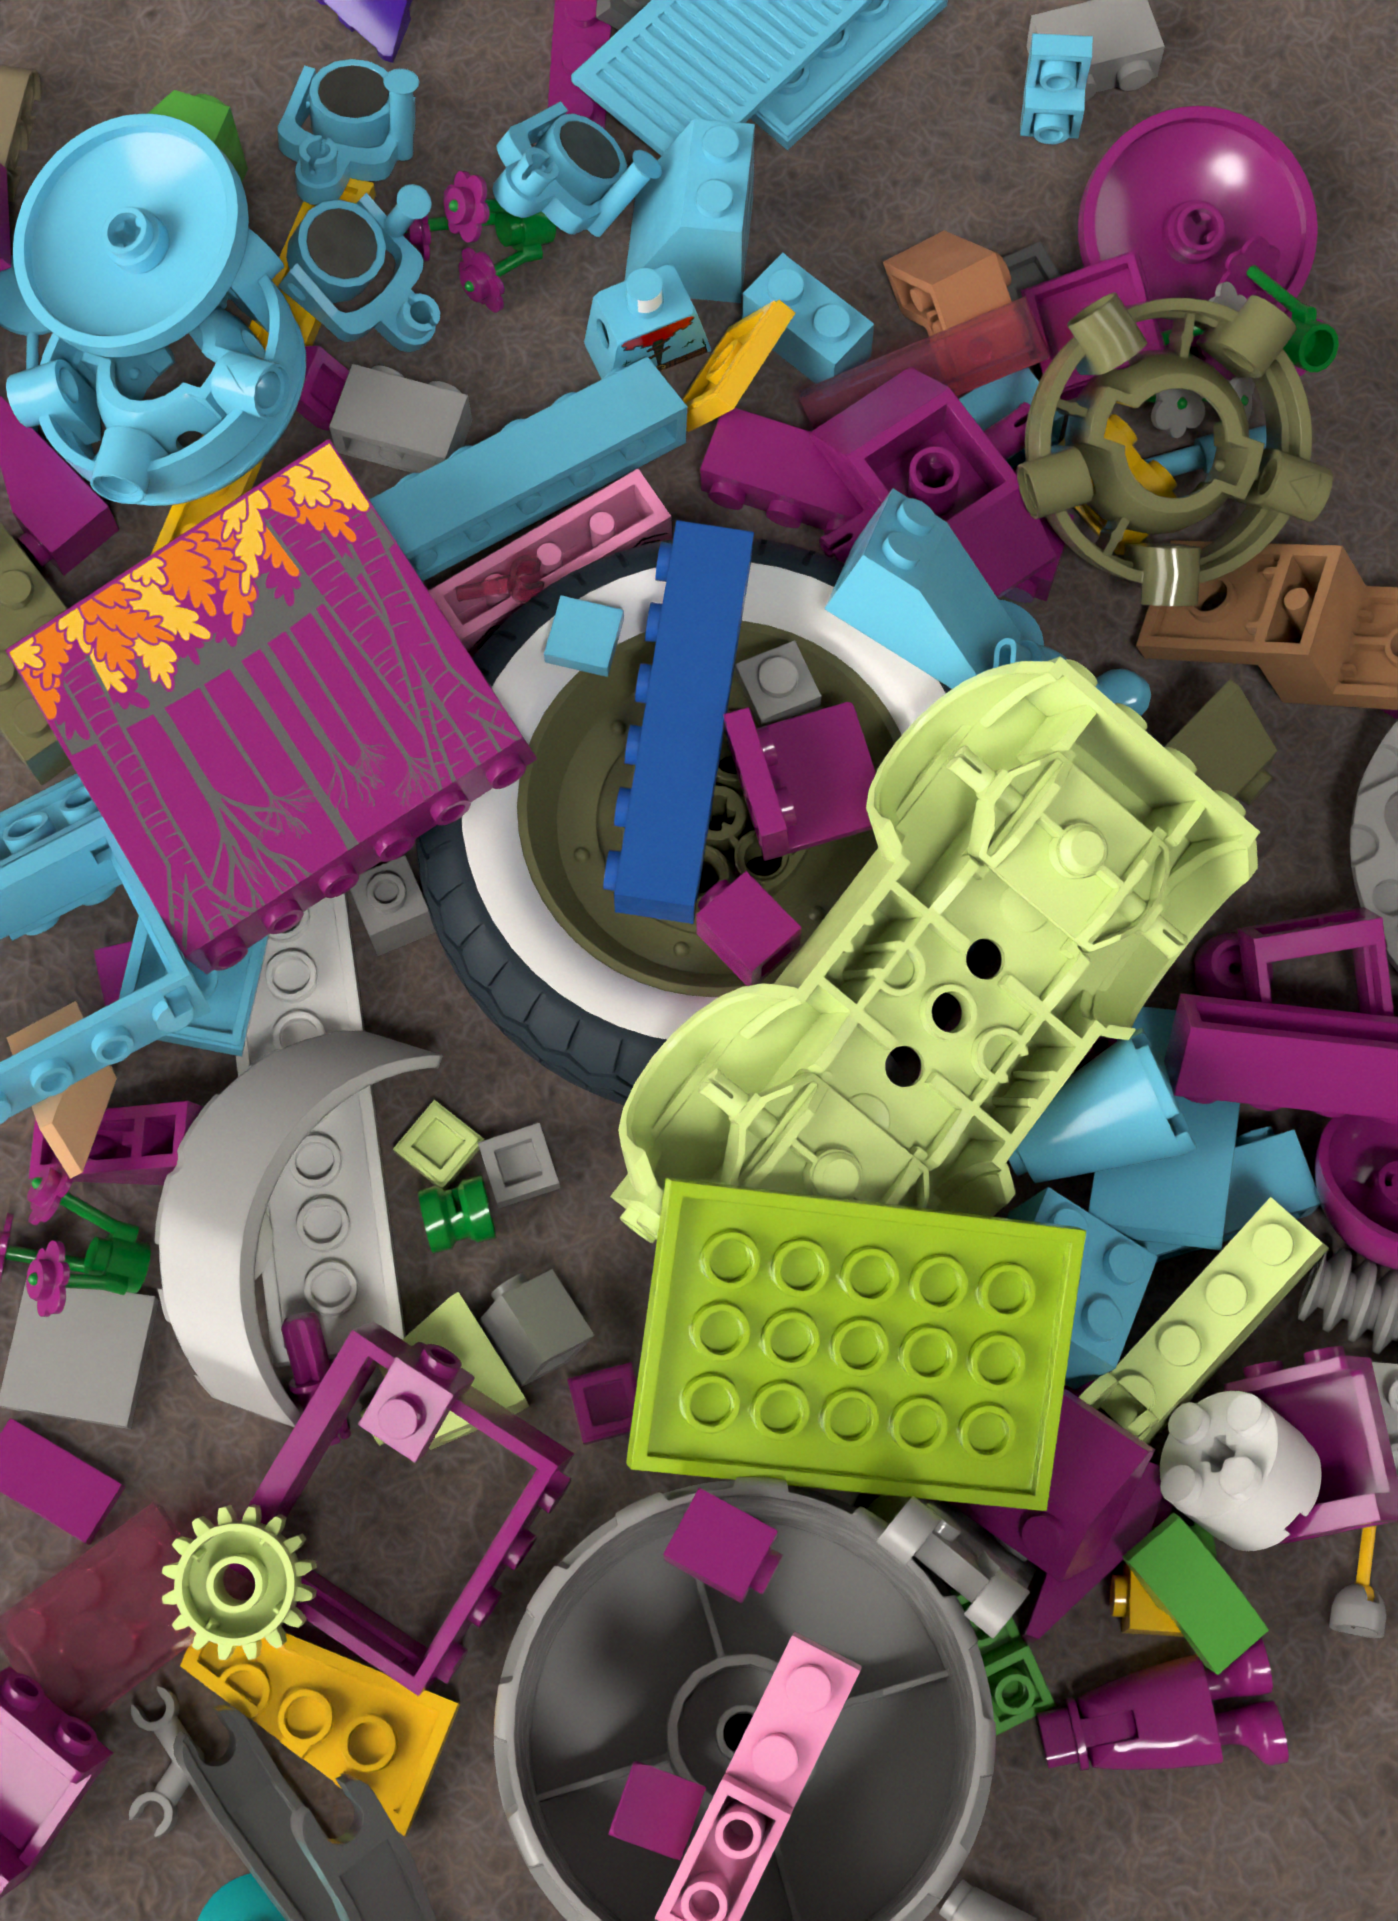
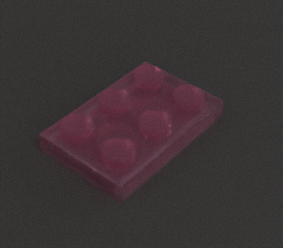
(101, 1619)

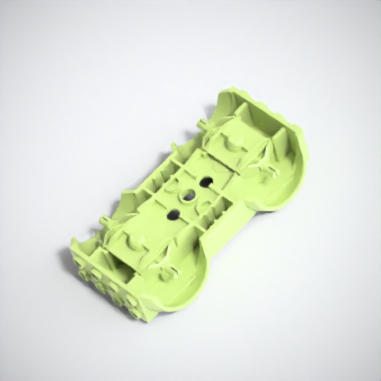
(997, 817)

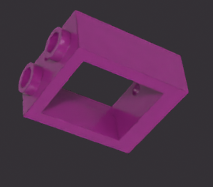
(1320, 934)

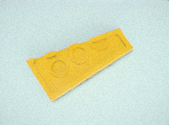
(336, 1716)

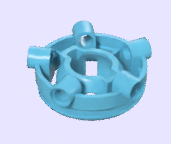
(237, 408)

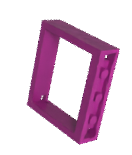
(340, 1613)

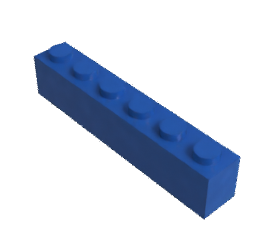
(682, 722)

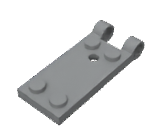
(964, 1557)

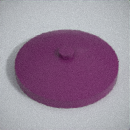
(1190, 195)

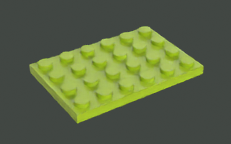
(855, 1345)

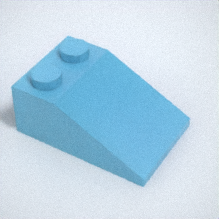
(920, 593)

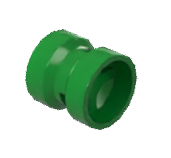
(456, 1214)

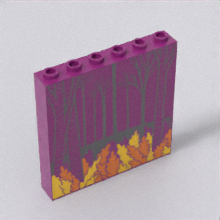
(269, 709)

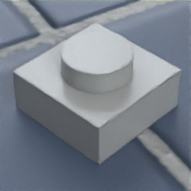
(778, 684)
(519, 1165)

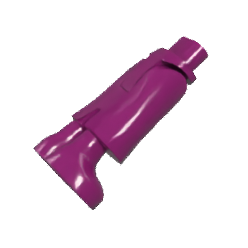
(1167, 1718)

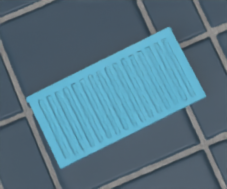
(706, 60)

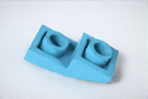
(1055, 87)

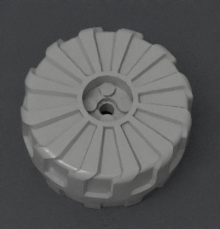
(653, 1663)

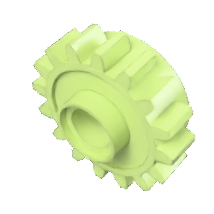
(201, 1589)

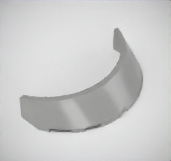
(1376, 840)
(220, 1195)

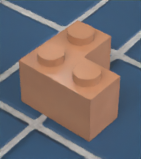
(947, 281)

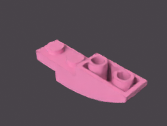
(761, 1785)

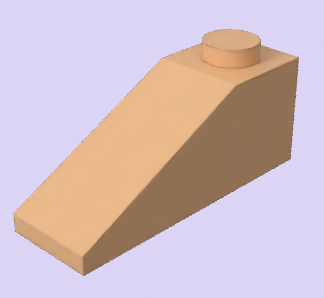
(73, 1116)

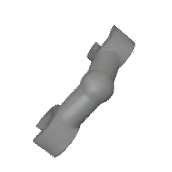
(174, 1781)

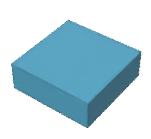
(584, 636)

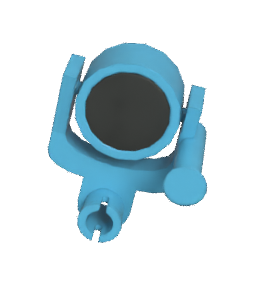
(358, 125)
(571, 172)
(340, 253)

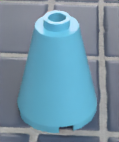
(1107, 1118)

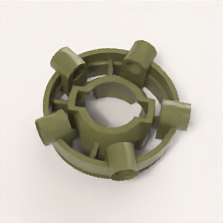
(1269, 480)

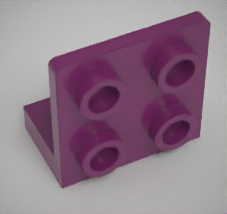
(802, 777)

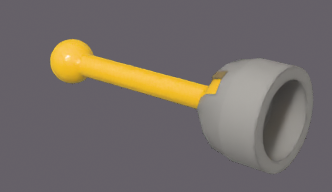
(1360, 1603)

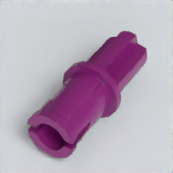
(308, 1360)

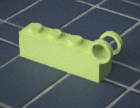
(1207, 1322)

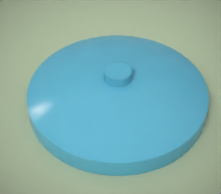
(130, 235)

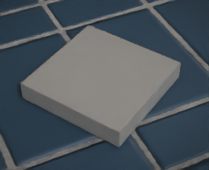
(82, 1360)

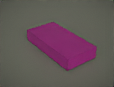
(55, 1482)

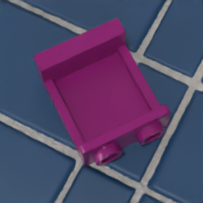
(1342, 1417)
(44, 1773)

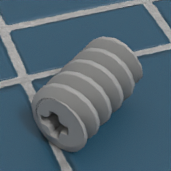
(1353, 1297)

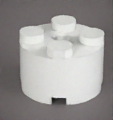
(1238, 1469)

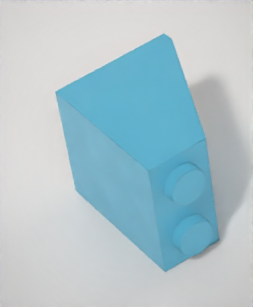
(699, 210)

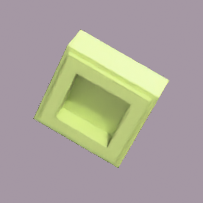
(438, 1145)

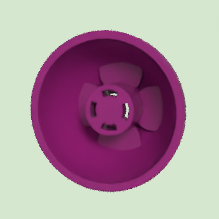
(1360, 1184)

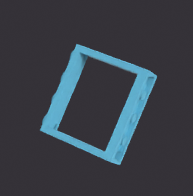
(41, 886)

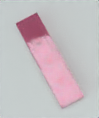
(956, 357)

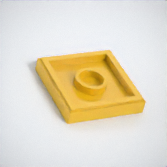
(735, 363)

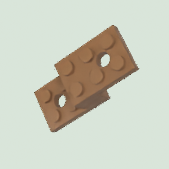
(1298, 619)

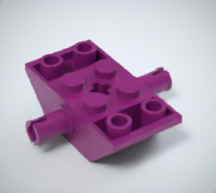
(920, 434)

